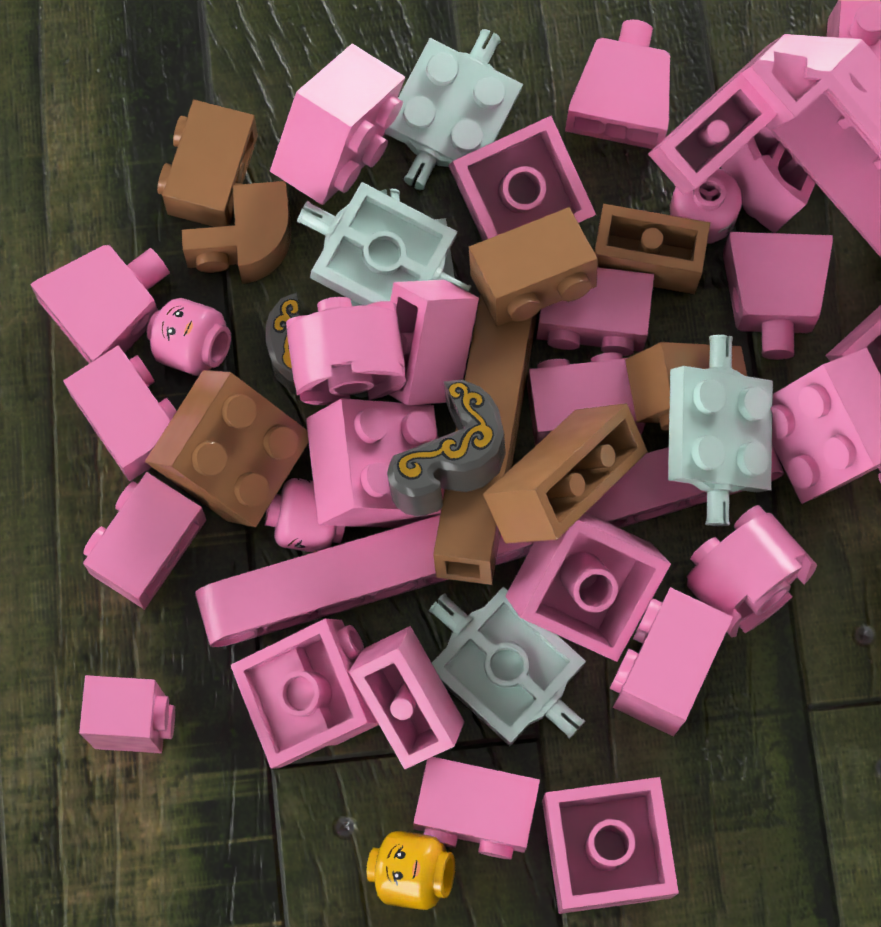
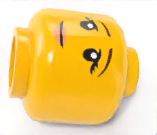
(411, 870)

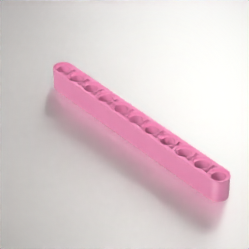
(403, 561)

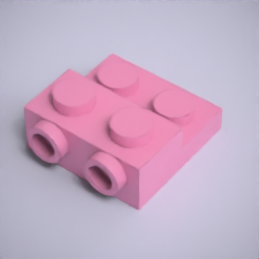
(304, 691)

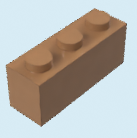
(565, 474)

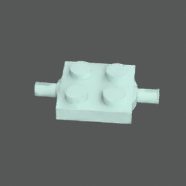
(452, 105)
(377, 244)
(720, 430)
(506, 667)

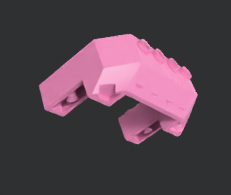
(824, 110)

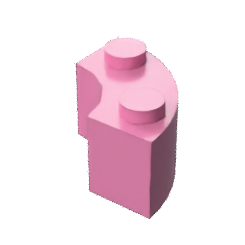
(769, 180)

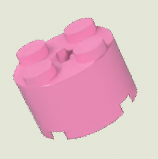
(346, 351)
(749, 570)

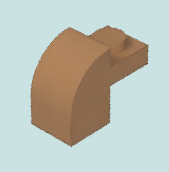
(255, 241)

